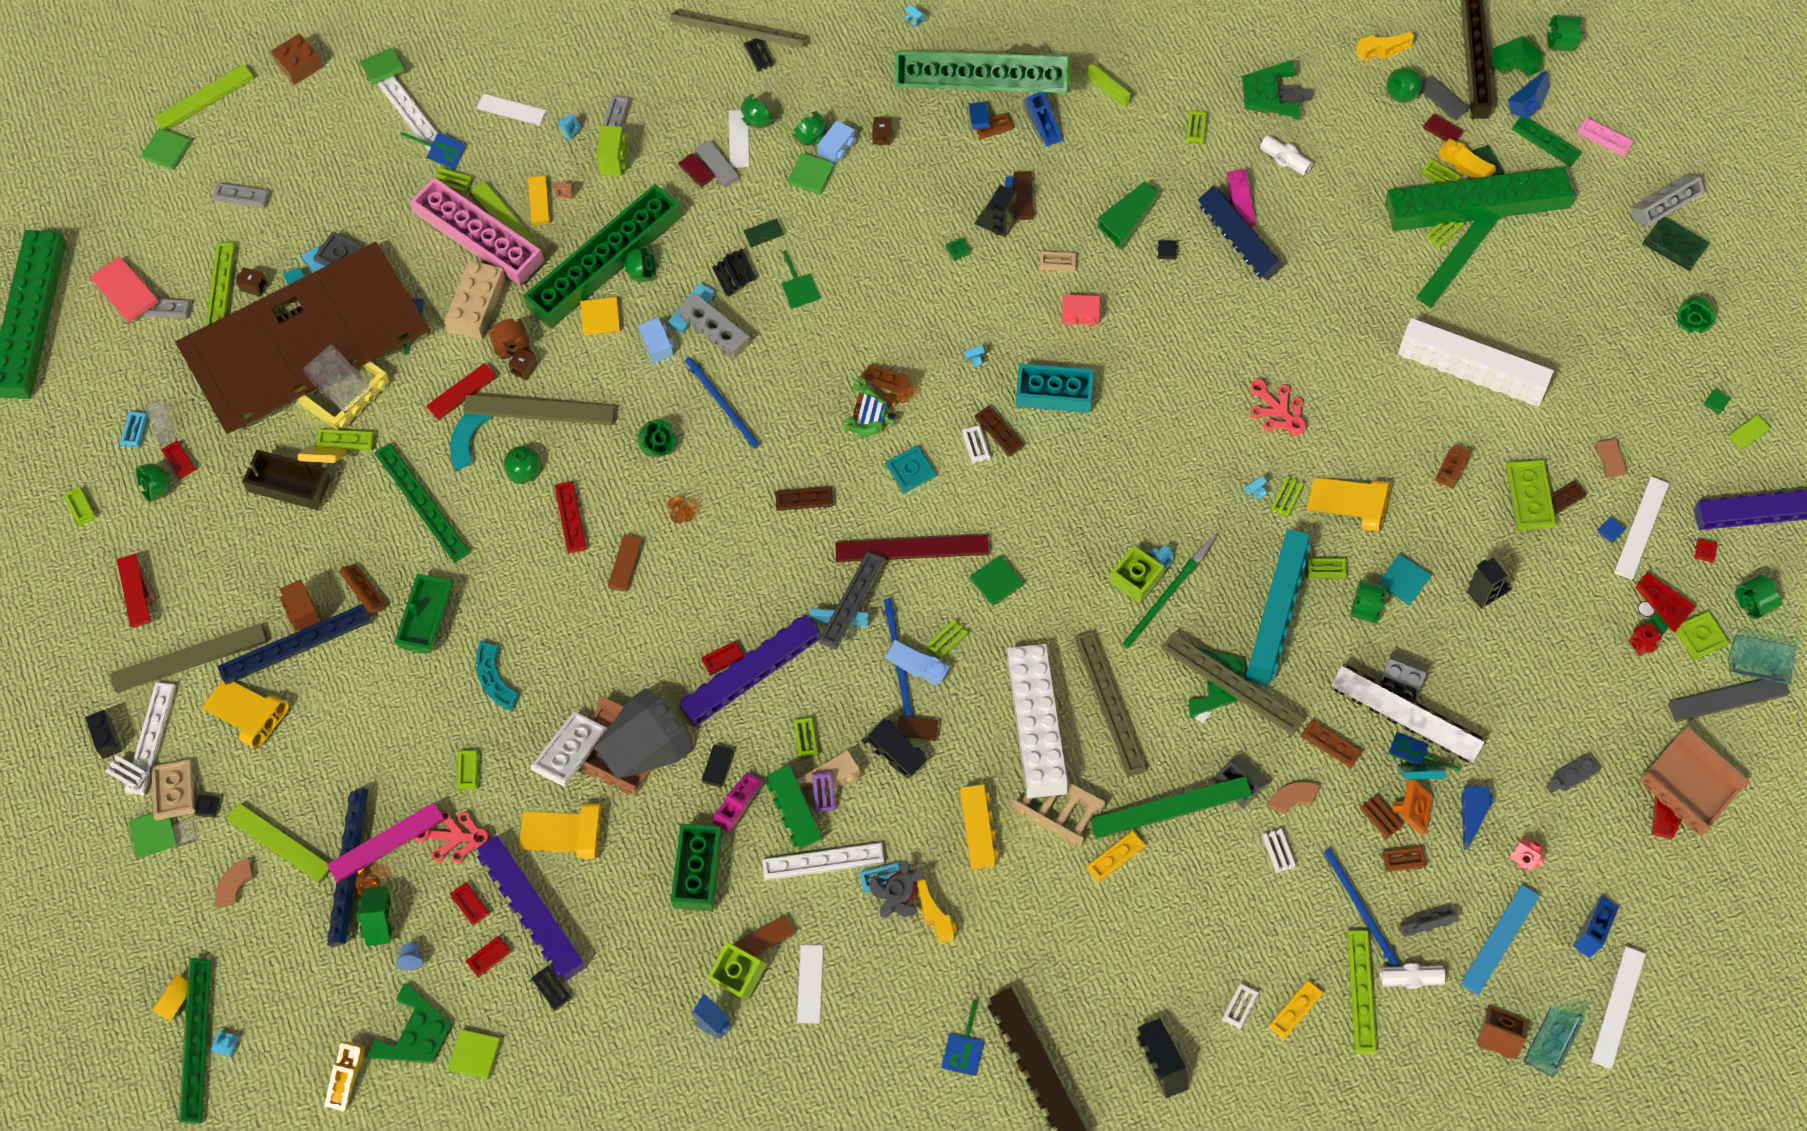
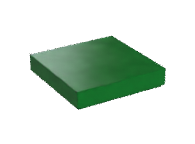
(996, 580)

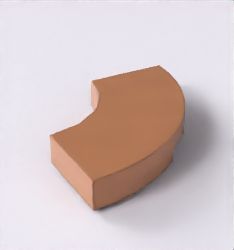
(1292, 795)
(232, 882)

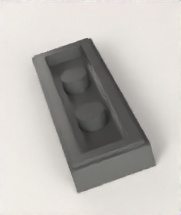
(1443, 98)

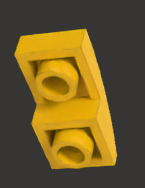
(172, 998)

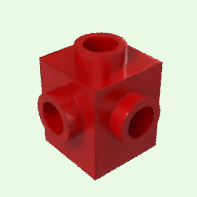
(1645, 639)

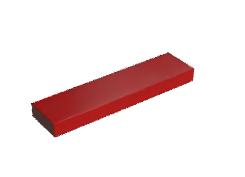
(456, 394)
(570, 517)
(133, 590)

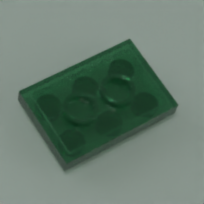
(1676, 243)

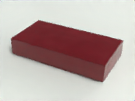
(1442, 128)
(696, 170)

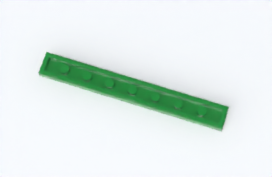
(1456, 260)
(422, 503)
(1170, 807)
(195, 1041)

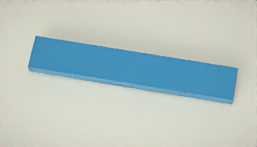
(1499, 940)

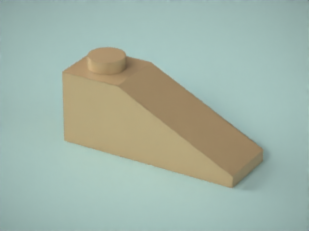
(843, 772)

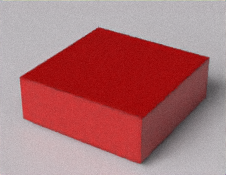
(1705, 550)

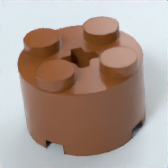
(508, 337)

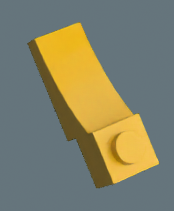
(1383, 46)
(1464, 160)
(943, 925)
(344, 1075)

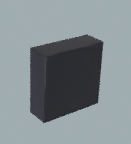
(1166, 249)

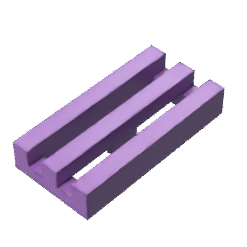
(822, 776)

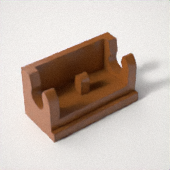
(1453, 466)

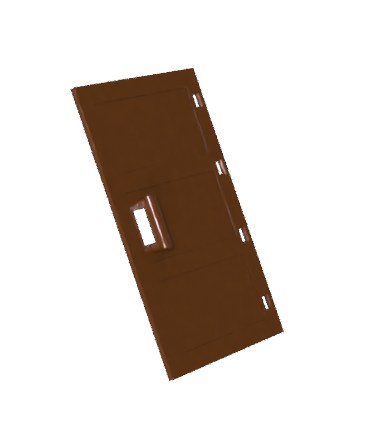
(258, 359)

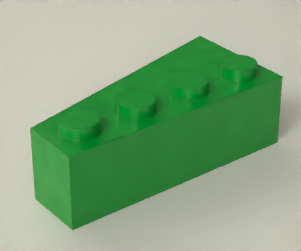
(793, 808)

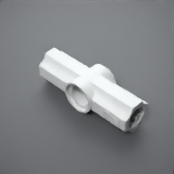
(1286, 155)
(1412, 976)

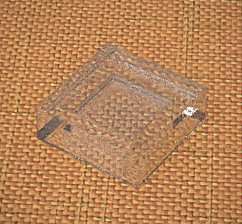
(185, 833)

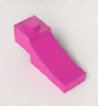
(1240, 195)
(737, 801)

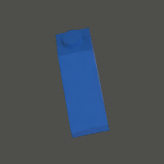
(1529, 97)
(1042, 118)
(1475, 804)
(1596, 927)
(711, 1017)

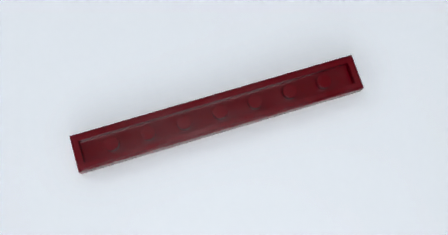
(913, 548)

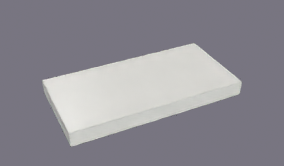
(568, 748)

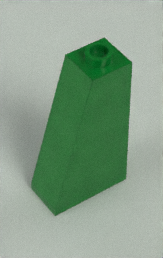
(1126, 215)

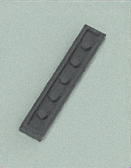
(851, 600)
(1727, 699)

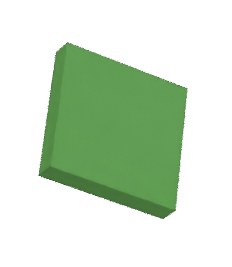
(382, 66)
(166, 148)
(810, 173)
(151, 835)

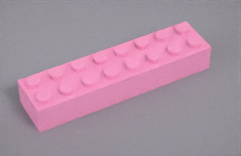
(477, 231)

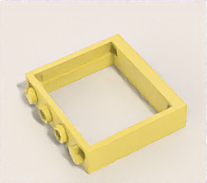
(343, 419)

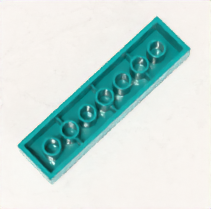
(1279, 608)

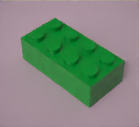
(696, 867)

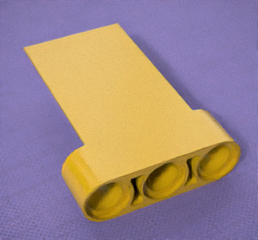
(1352, 500)
(246, 711)
(563, 831)

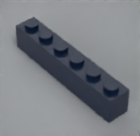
(1240, 233)

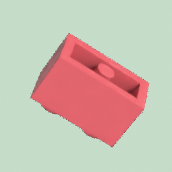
(1080, 309)

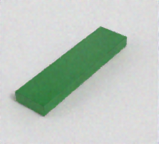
(1546, 141)

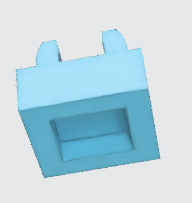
(916, 14)
(569, 126)
(974, 355)
(1256, 488)
(1163, 556)
(225, 1044)

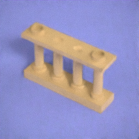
(1075, 796)

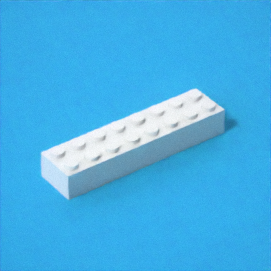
(1475, 362)
(1036, 721)

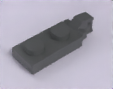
(1293, 94)
(1573, 774)
(1428, 920)

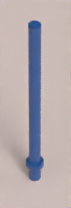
(696, 369)
(890, 612)
(1388, 952)

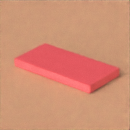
(124, 289)

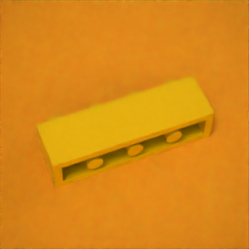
(977, 827)

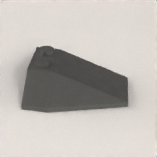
(643, 737)

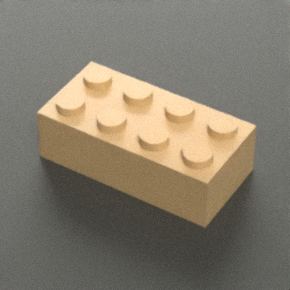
(475, 300)

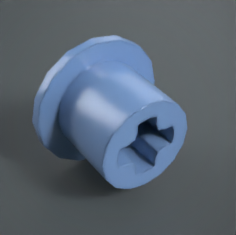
(409, 957)

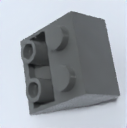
(1404, 674)
(1239, 768)

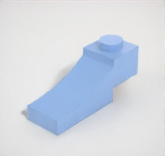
(917, 663)

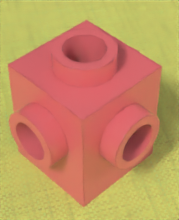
(1528, 854)

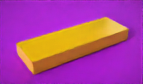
(538, 200)
(1116, 856)
(1296, 1009)

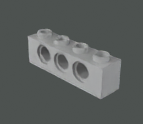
(1667, 199)
(696, 305)

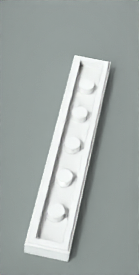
(408, 110)
(1641, 528)
(151, 734)
(823, 861)
(1618, 1007)

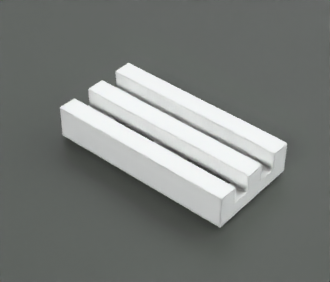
(979, 457)
(115, 765)
(1273, 835)
(1232, 1021)

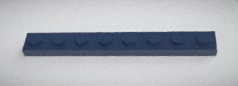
(294, 644)
(344, 889)

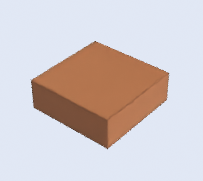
(564, 190)

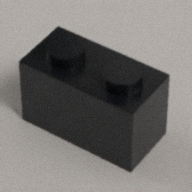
(103, 734)

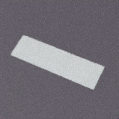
(511, 109)
(738, 140)
(810, 984)

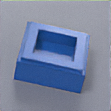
(1611, 530)

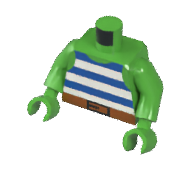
(869, 412)

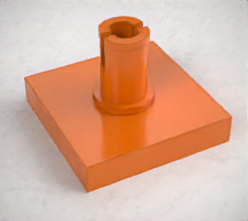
(1415, 807)

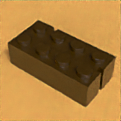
(286, 480)

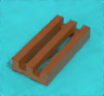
(995, 128)
(1386, 812)
(1390, 868)

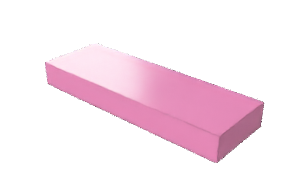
(1605, 136)

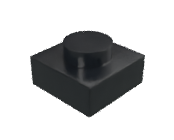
(207, 806)

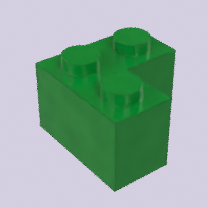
(1517, 54)
(374, 916)

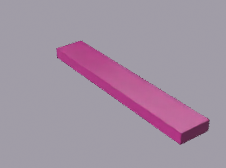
(385, 842)

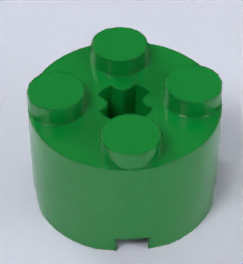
(1564, 33)
(1758, 596)
(1368, 601)

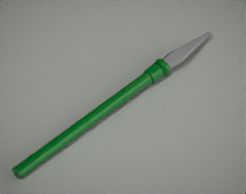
(1186, 570)

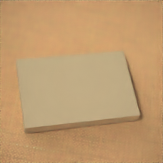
(173, 789)

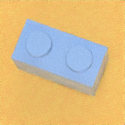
(836, 142)
(656, 340)

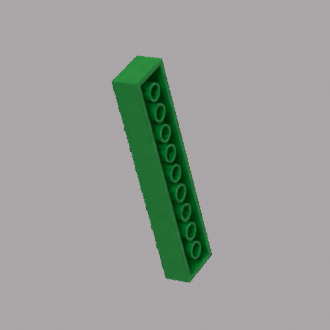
(983, 71)
(1479, 198)
(601, 256)
(29, 311)

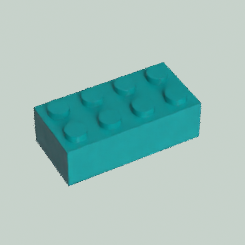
(1054, 388)

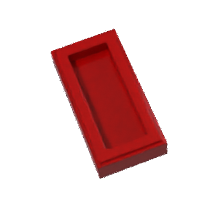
(178, 459)
(722, 658)
(469, 904)
(488, 956)

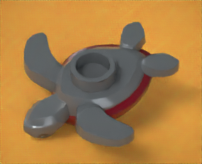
(898, 891)

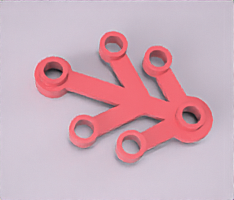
(1278, 410)
(456, 837)

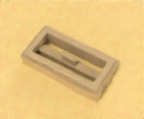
(1057, 264)

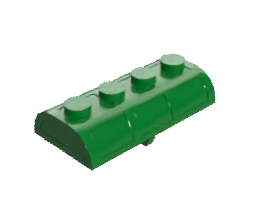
(423, 613)

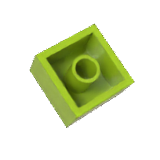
(611, 150)
(1136, 574)
(737, 971)

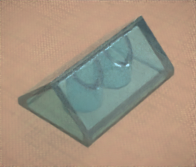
(1761, 659)
(1554, 1041)

